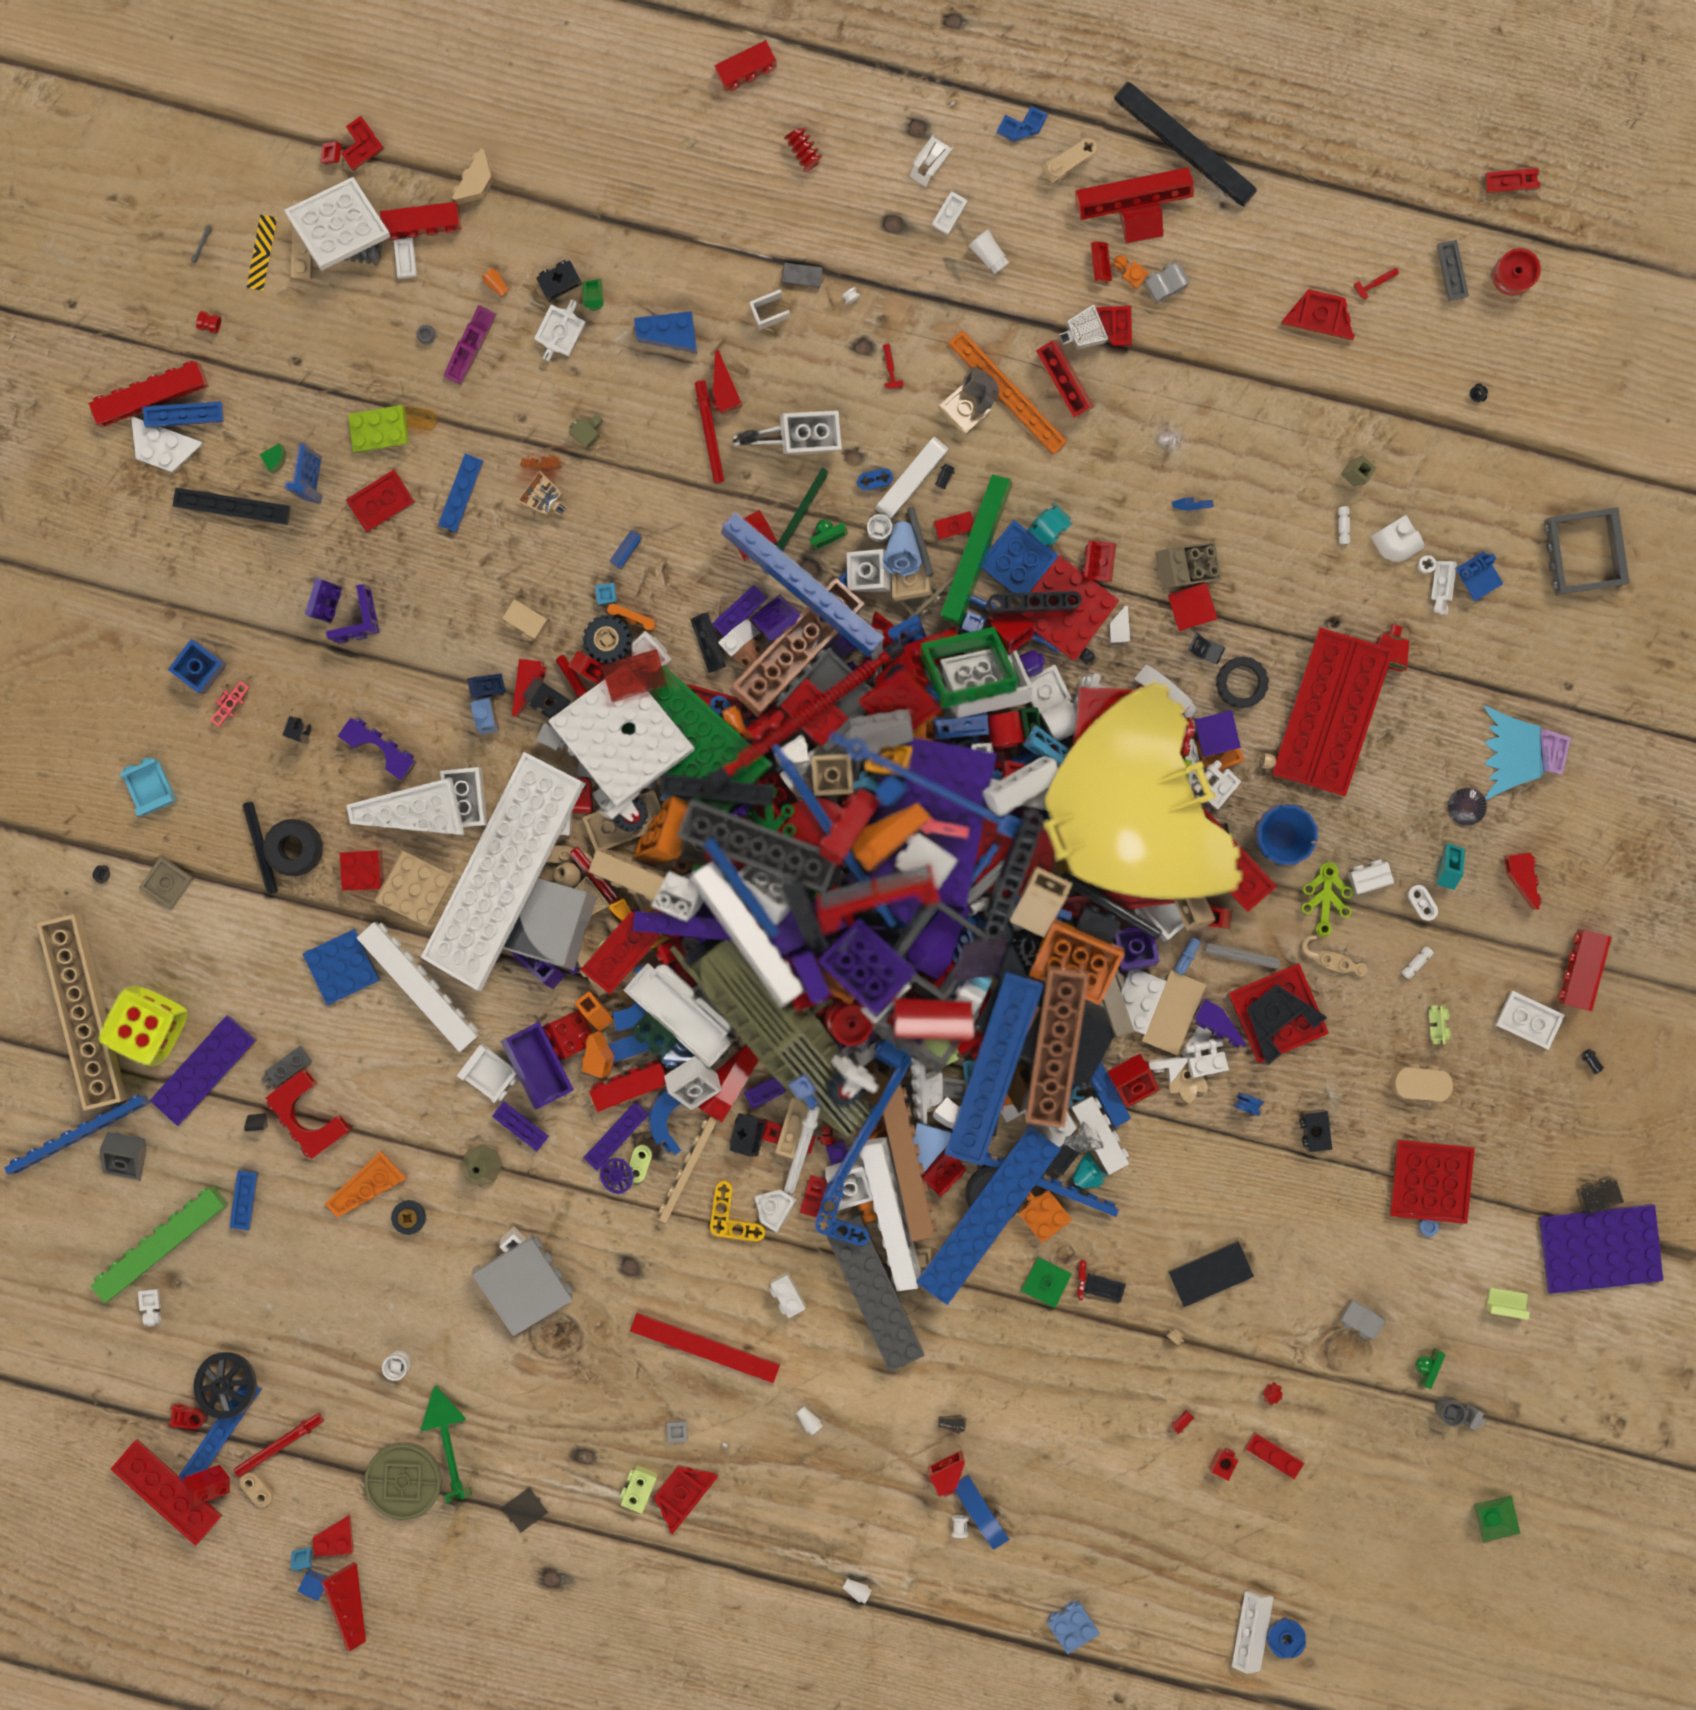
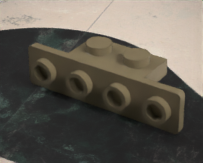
(919, 605)

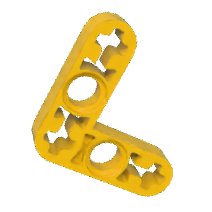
(729, 1223)

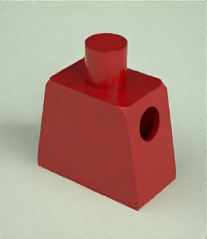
(1012, 630)

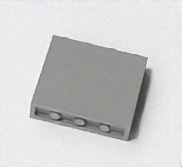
(523, 1285)

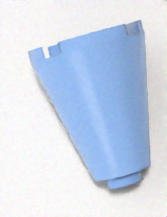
(902, 551)

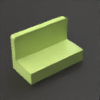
(1507, 1303)

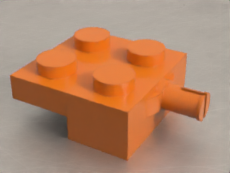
(1044, 1215)

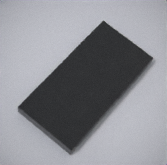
(1211, 1274)

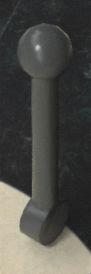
(208, 229)

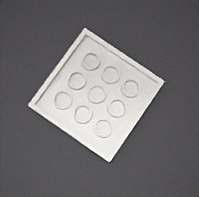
(337, 223)

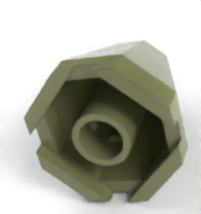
(487, 1161)

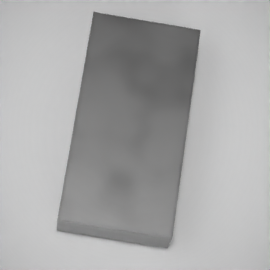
(802, 275)

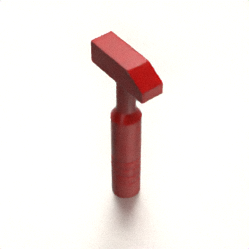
(1376, 282)
(890, 369)

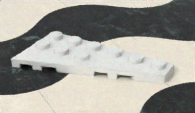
(419, 808)

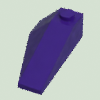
(936, 943)

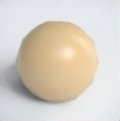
(567, 874)

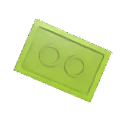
(378, 429)

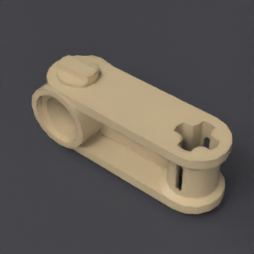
(1069, 160)

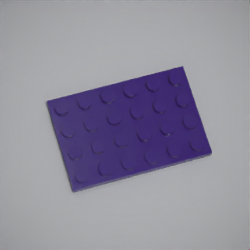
(1601, 1248)

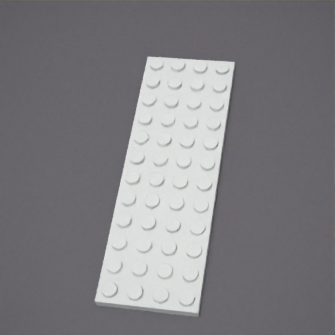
(502, 871)

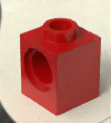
(1224, 1471)

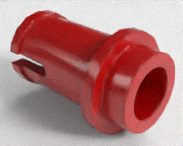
(1181, 1423)

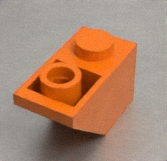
(594, 1011)
(598, 1056)

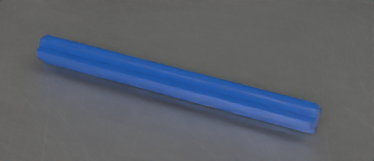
(741, 888)

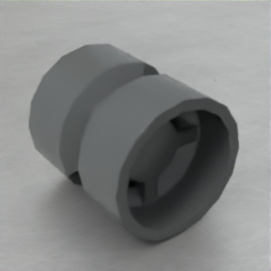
(1450, 1411)

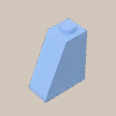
(930, 1142)

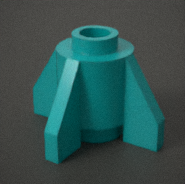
(1088, 1173)

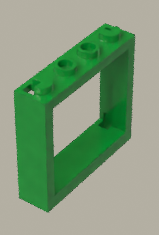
(964, 643)

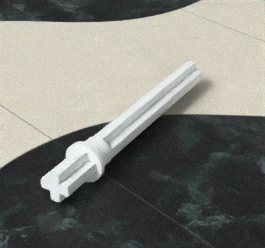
(809, 1125)

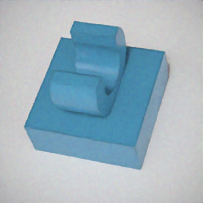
(866, 783)
(301, 1559)

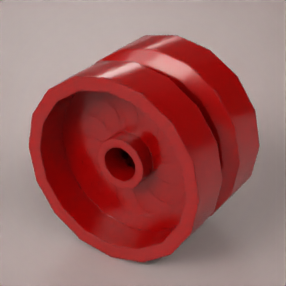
(1527, 269)
(848, 1022)

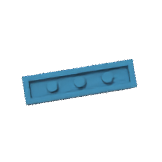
(1042, 748)

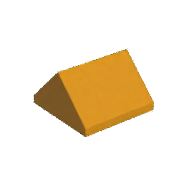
(899, 755)

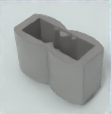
(1166, 283)
(1362, 1319)

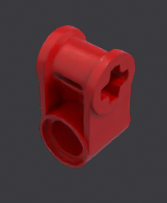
(585, 800)
(184, 1416)

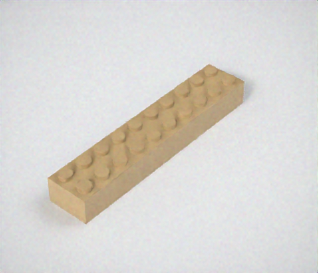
(81, 1010)

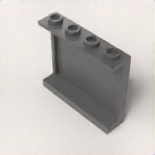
(823, 675)

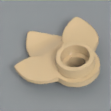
(1187, 1086)

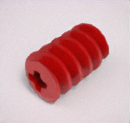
(803, 149)

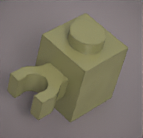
(585, 432)

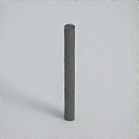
(920, 542)

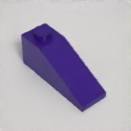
(544, 971)

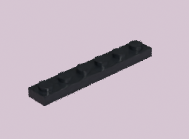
(231, 506)
(729, 791)

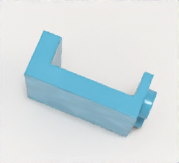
(148, 786)

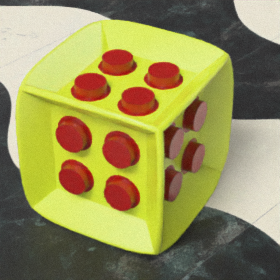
(143, 1025)

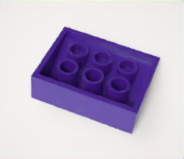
(867, 968)

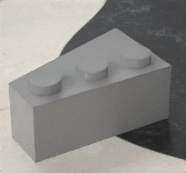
(882, 730)

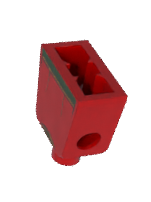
(1393, 640)

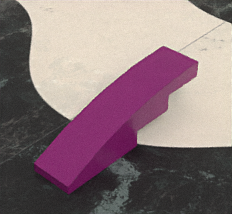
(470, 344)

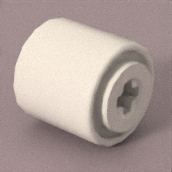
(1060, 720)

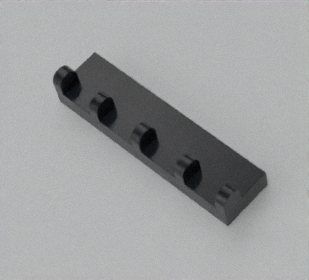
(806, 917)

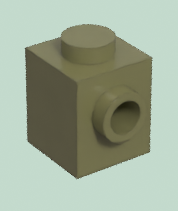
(1358, 471)

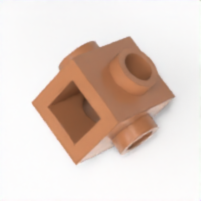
(749, 653)

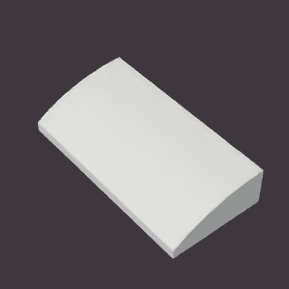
(1164, 917)

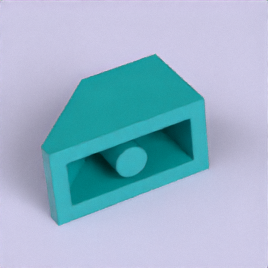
(1451, 866)

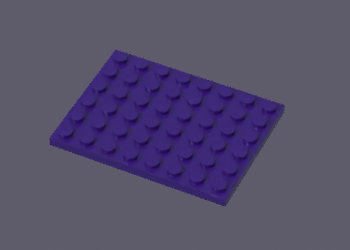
(963, 773)

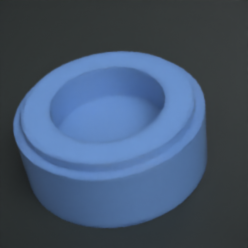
(1428, 1227)

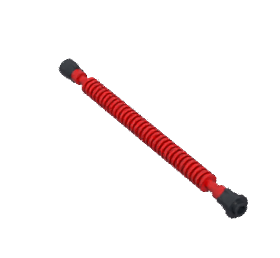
(815, 707)

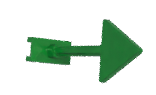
(440, 1414)

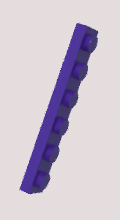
(675, 926)

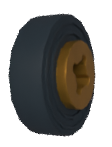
(413, 1211)

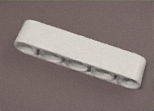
(912, 478)

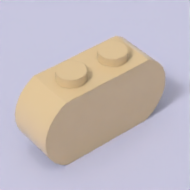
(1422, 1083)

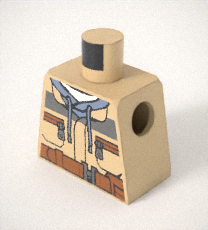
(543, 496)

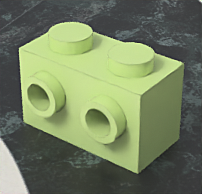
(639, 1489)

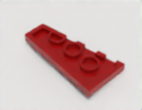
(346, 1605)

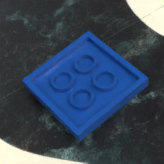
(1018, 559)
(341, 967)

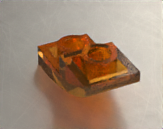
(547, 463)

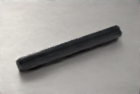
(257, 839)

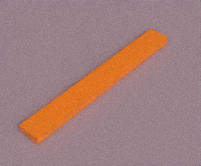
(1009, 394)

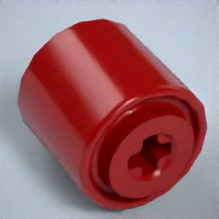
(1005, 730)

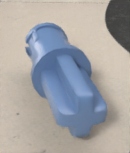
(1187, 955)

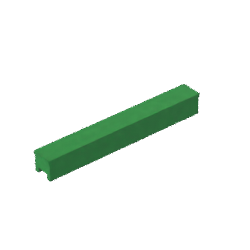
(976, 549)

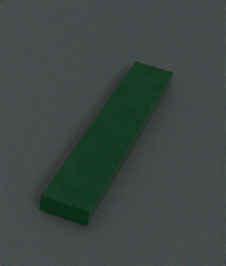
(802, 509)

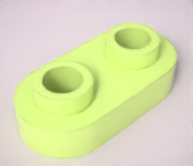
(640, 1164)

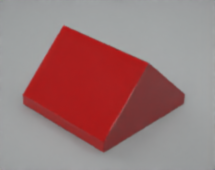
(1142, 224)

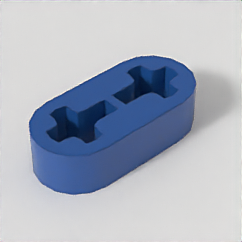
(873, 475)

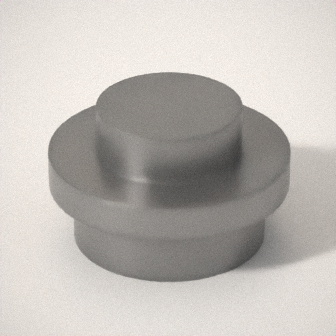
(426, 334)

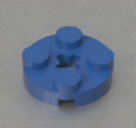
(1287, 1649)

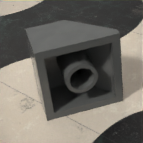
(123, 1155)

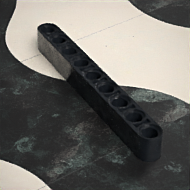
(1185, 144)

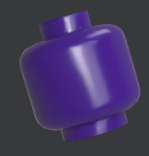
(1032, 663)

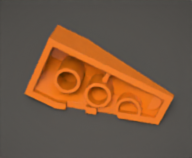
(888, 835)

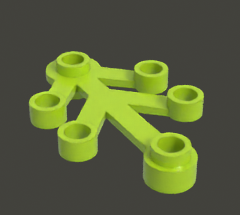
(1326, 895)

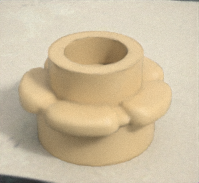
(1175, 1336)

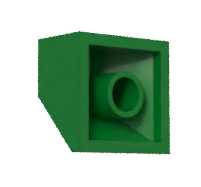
(1497, 1518)

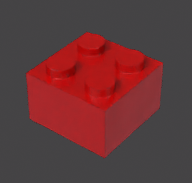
(361, 870)

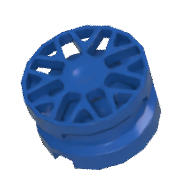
(1248, 1103)

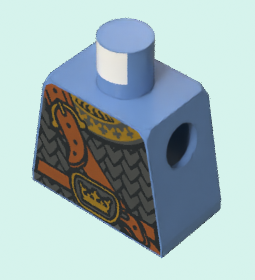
(485, 715)

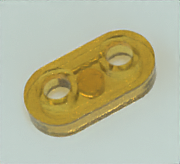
(418, 416)

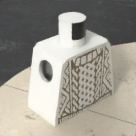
(1084, 330)

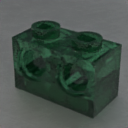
(656, 1033)

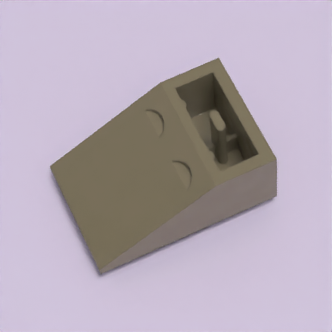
(1188, 565)

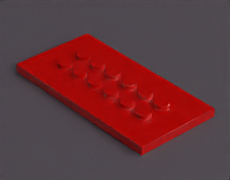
(1332, 711)

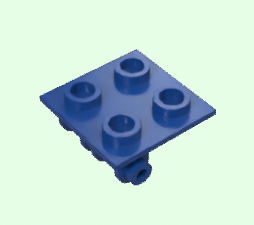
(1479, 575)

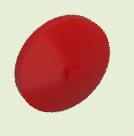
(807, 826)

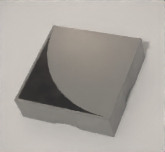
(552, 924)

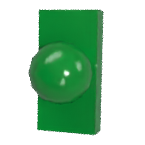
(593, 294)
(827, 533)
(1429, 1367)

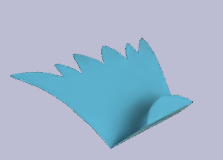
(1518, 752)

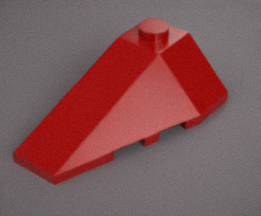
(732, 1079)

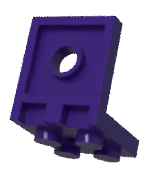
(360, 631)

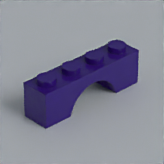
(397, 762)

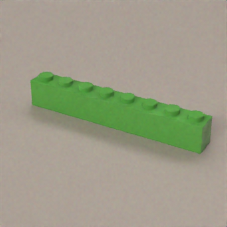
(163, 1241)

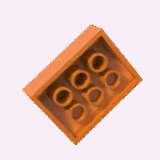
(1076, 950)

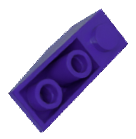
(1215, 1018)

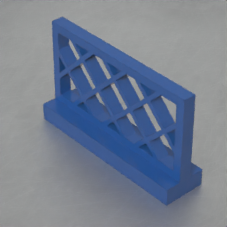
(306, 475)

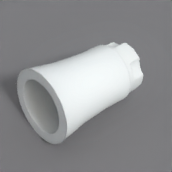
(989, 251)

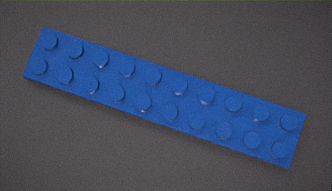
(993, 1068)
(988, 1215)

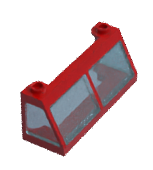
(876, 891)

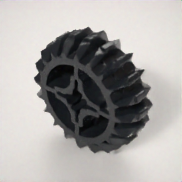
(1030, 940)

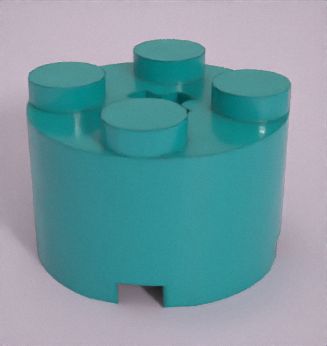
(1049, 524)

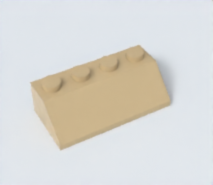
(628, 873)

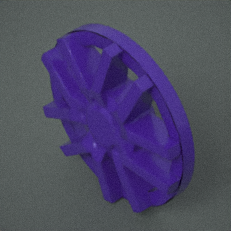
(617, 1175)

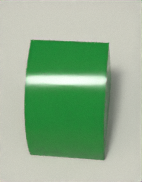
(274, 458)

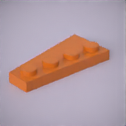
(369, 1182)

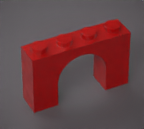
(283, 1103)

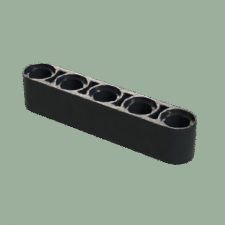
(1042, 599)

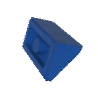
(626, 549)

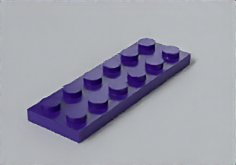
(202, 1070)

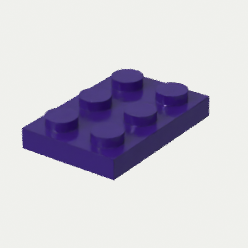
(776, 617)

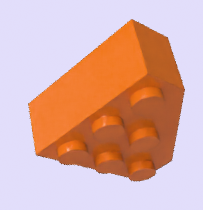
(661, 841)

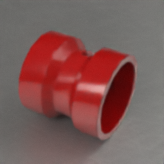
(208, 322)

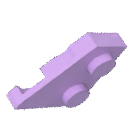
(1554, 751)

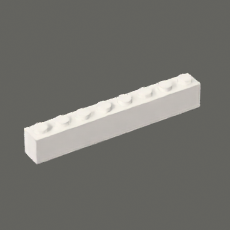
(746, 934)
(418, 986)
(891, 1213)

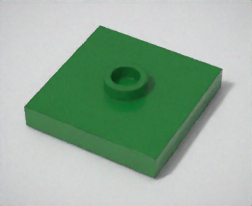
(1046, 1282)

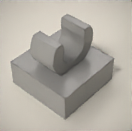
(1474, 1417)

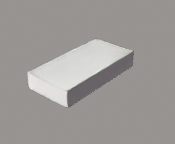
(405, 258)

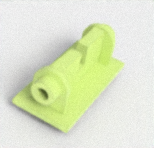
(1440, 1017)

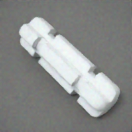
(1344, 525)
(1417, 962)

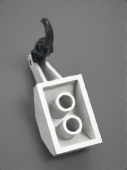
(800, 433)

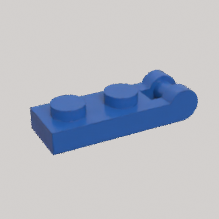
(961, 727)

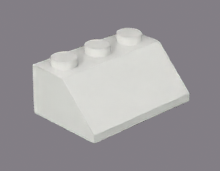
(767, 891)

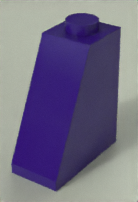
(810, 975)

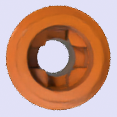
(494, 281)
(733, 717)

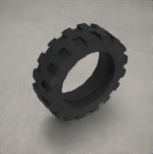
(1252, 664)

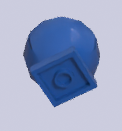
(1286, 834)

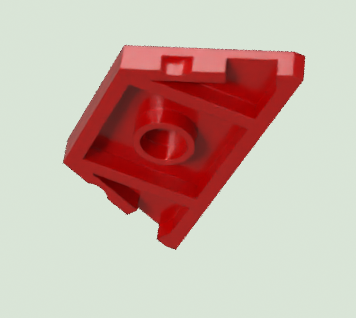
(1321, 314)
(682, 1493)

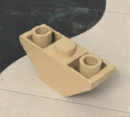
(475, 180)

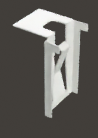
(936, 151)

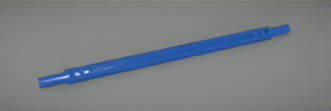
(826, 823)
(869, 1125)

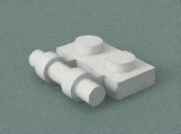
(1223, 786)
(1207, 1064)

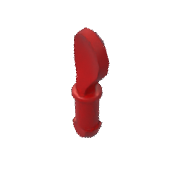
(1082, 1277)

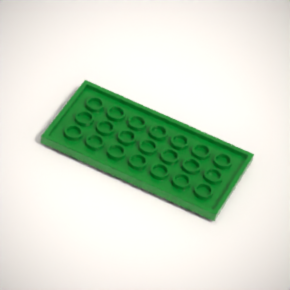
(708, 733)

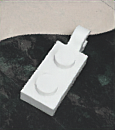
(1443, 585)

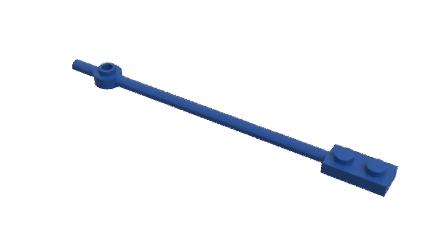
(1006, 824)

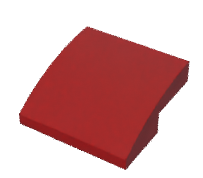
(1192, 606)

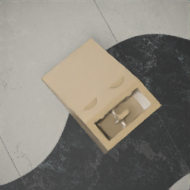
(1040, 901)

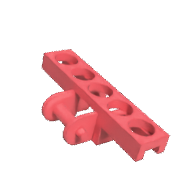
(224, 707)

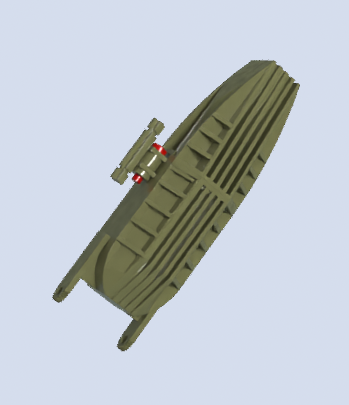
(779, 1036)

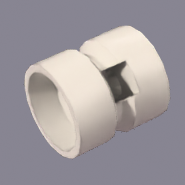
(879, 528)
(396, 1365)

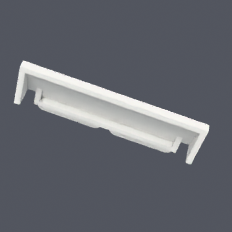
(681, 1012)

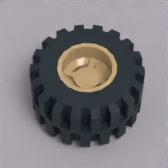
(607, 639)

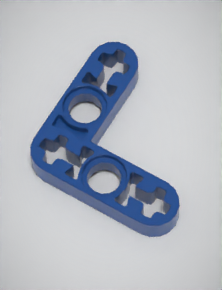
(835, 1223)

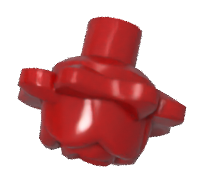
(1272, 1393)

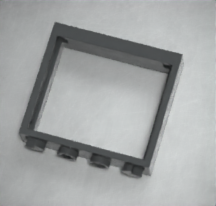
(1616, 546)
(912, 931)
(911, 1047)

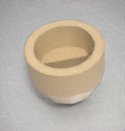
(1268, 761)

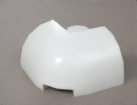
(1398, 540)

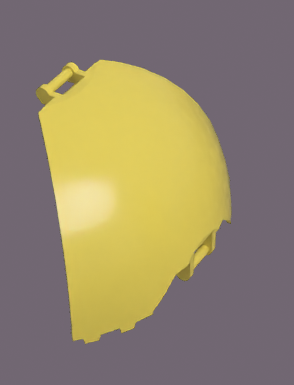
(1131, 808)

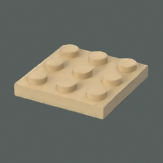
(413, 887)

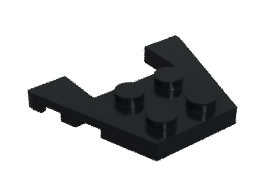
(1273, 1012)

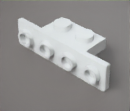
(926, 1090)

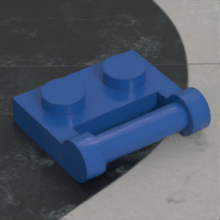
(912, 630)

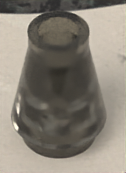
(954, 1423)

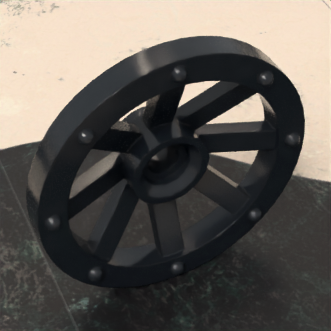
(227, 1385)

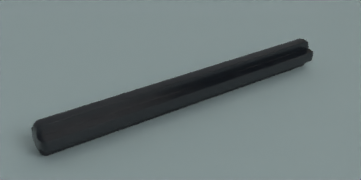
(1112, 906)

